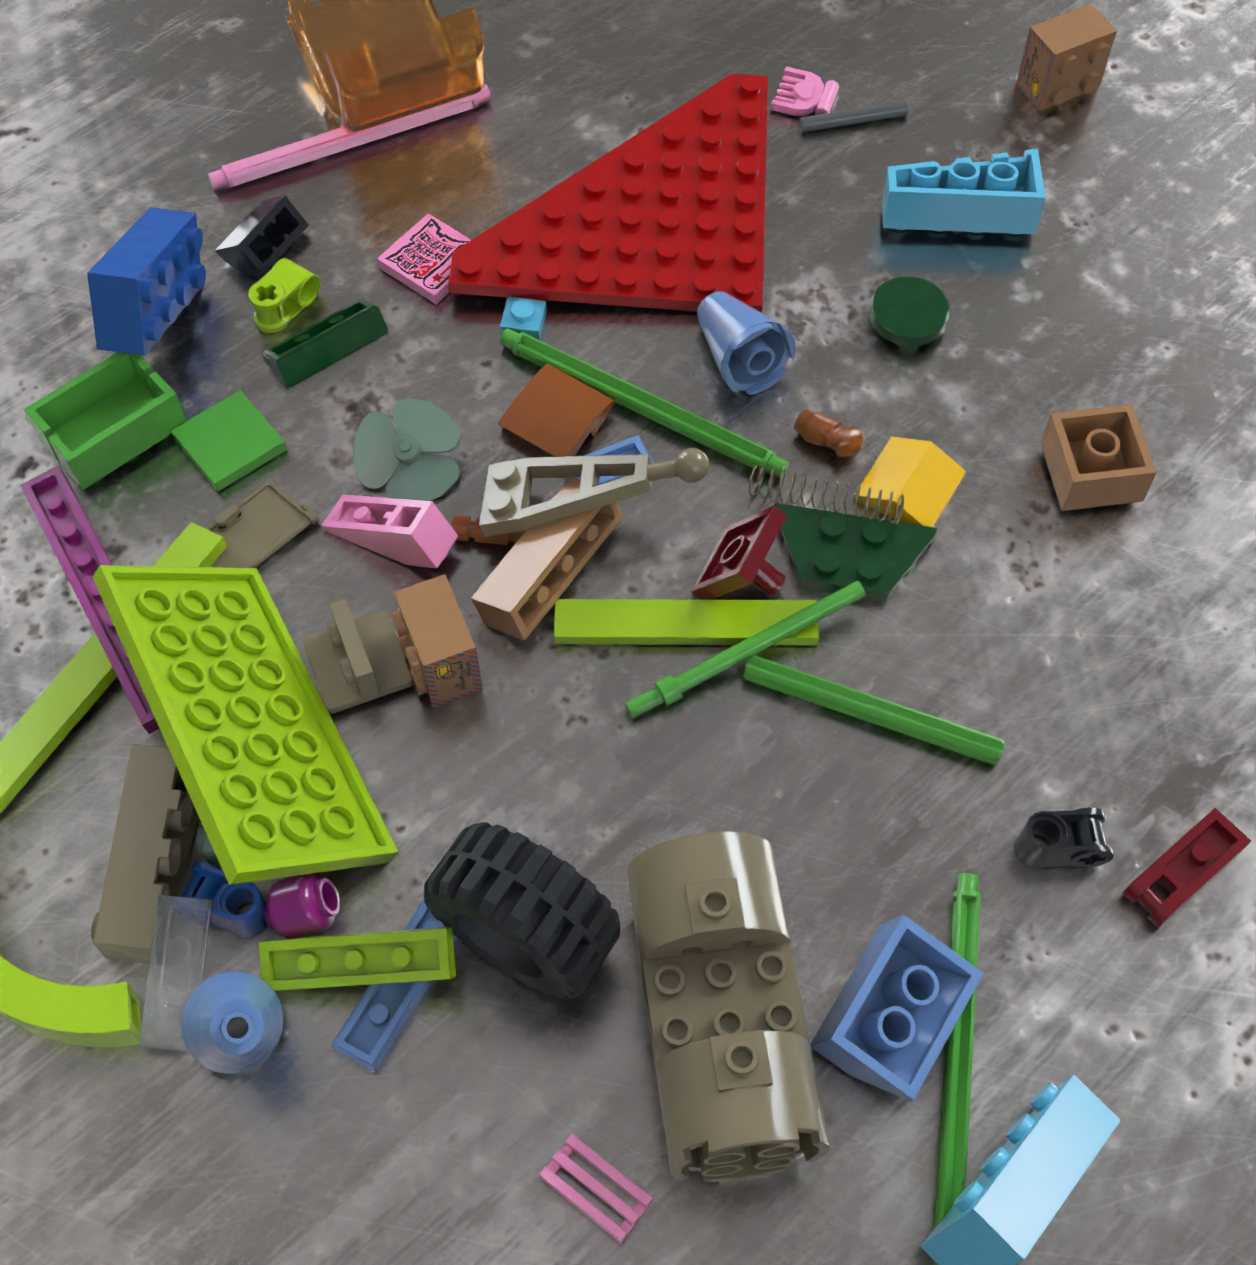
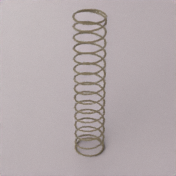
(760, 478)

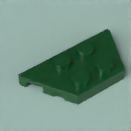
(842, 548)

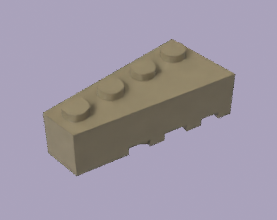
(147, 854)

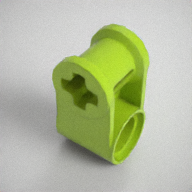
(282, 295)

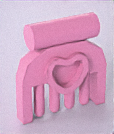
(806, 95)

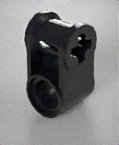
(1073, 837)

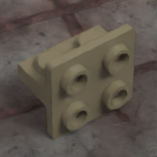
(356, 658)

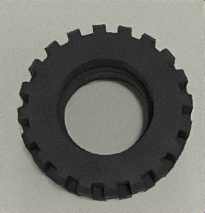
(523, 909)

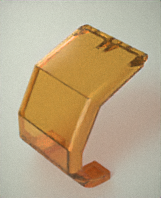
(386, 57)

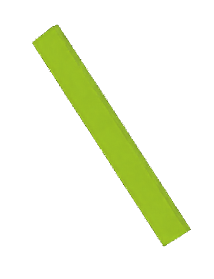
(82, 682)

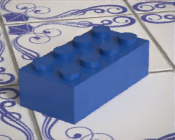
(146, 280)

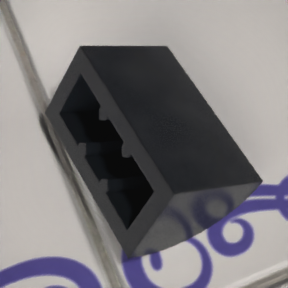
(263, 236)

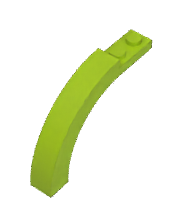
(70, 1013)

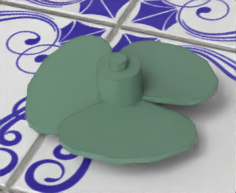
(400, 461)

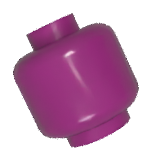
(302, 905)

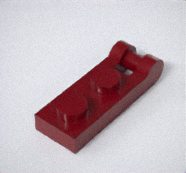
(1188, 866)

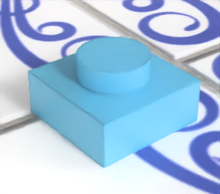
(524, 316)

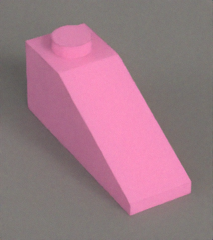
(396, 528)

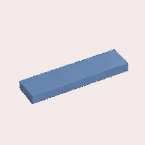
(383, 1010)

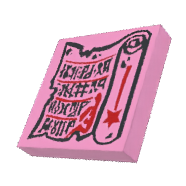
(424, 257)

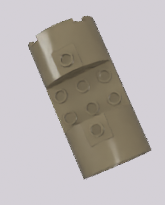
(724, 1009)

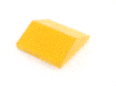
(917, 471)

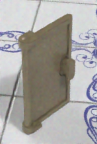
(266, 524)

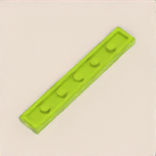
(674, 621)

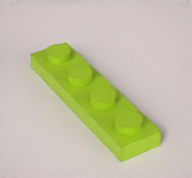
(358, 959)

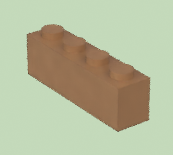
(542, 567)

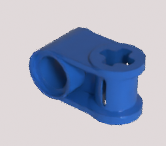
(211, 883)

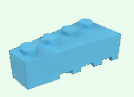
(966, 195)
(1025, 1179)

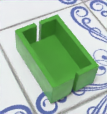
(105, 417)

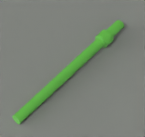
(671, 688)

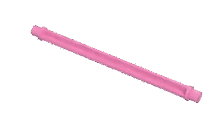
(331, 143)

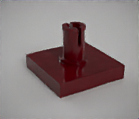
(741, 556)

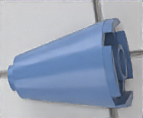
(745, 343)
(211, 1009)

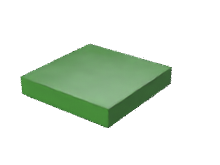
(228, 440)

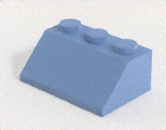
(897, 1008)

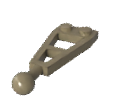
(510, 483)

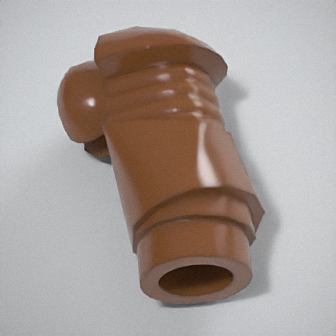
(830, 433)

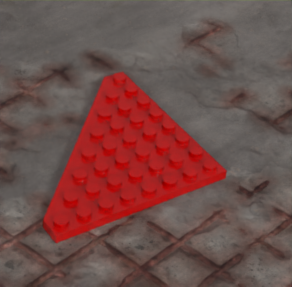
(647, 221)

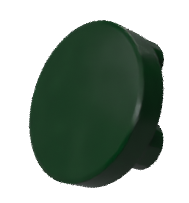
(909, 312)

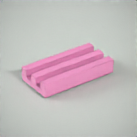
(562, 1160)

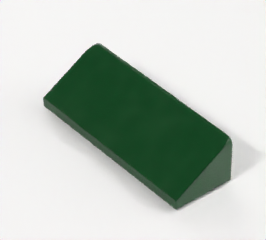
(326, 341)

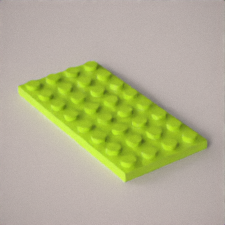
(243, 722)

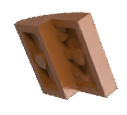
(556, 412)

